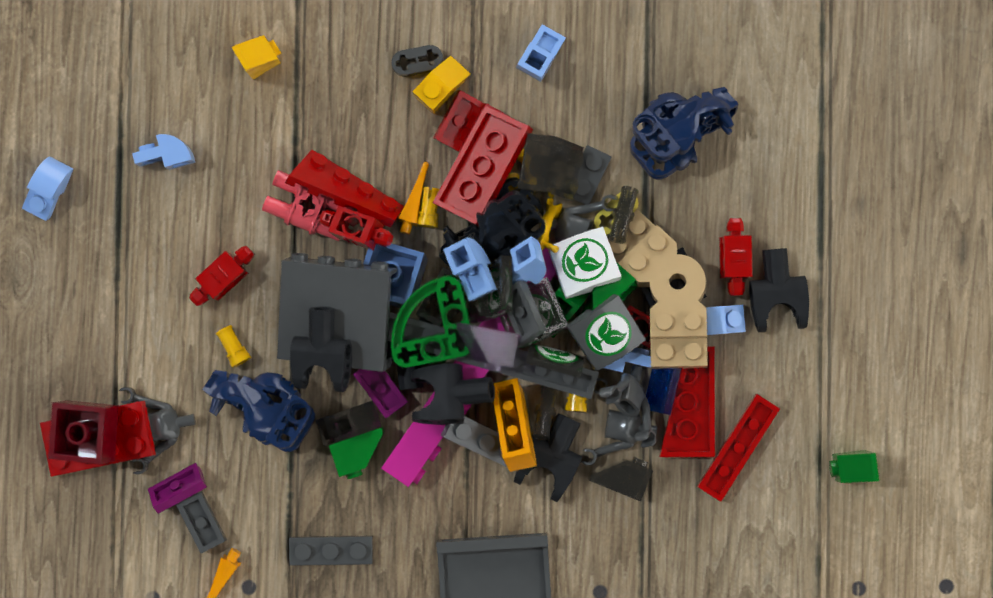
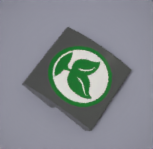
(606, 332)

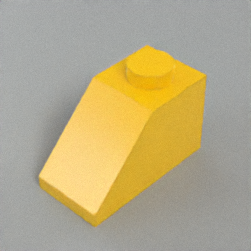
(257, 55)
(440, 84)

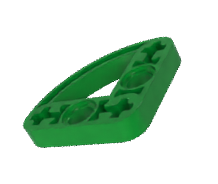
(445, 339)

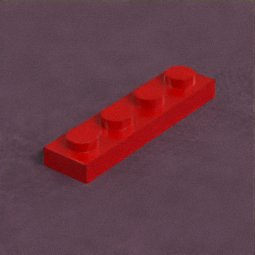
(738, 447)

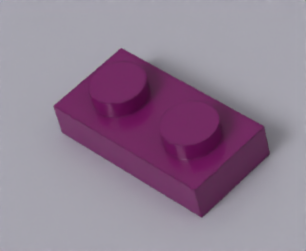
(381, 390)
(177, 488)

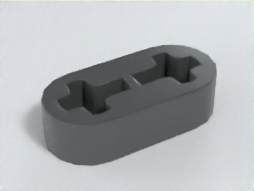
(416, 54)

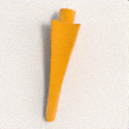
(410, 211)
(225, 570)

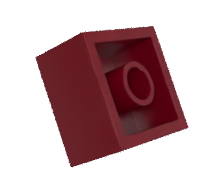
(83, 432)

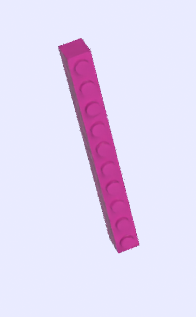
(421, 439)

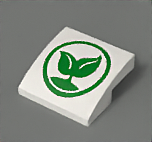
(584, 262)

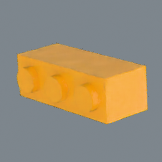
(513, 425)

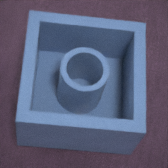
(409, 266)

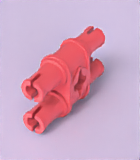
(295, 212)

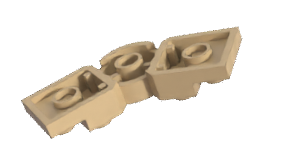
(678, 317)

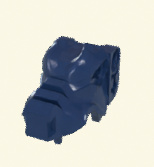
(675, 124)
(262, 415)

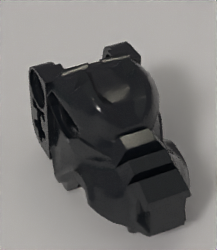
(502, 223)

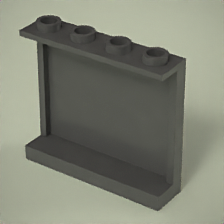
(354, 291)
(494, 567)

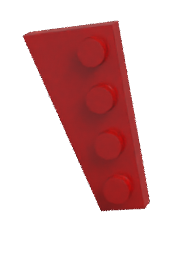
(347, 190)
(692, 418)

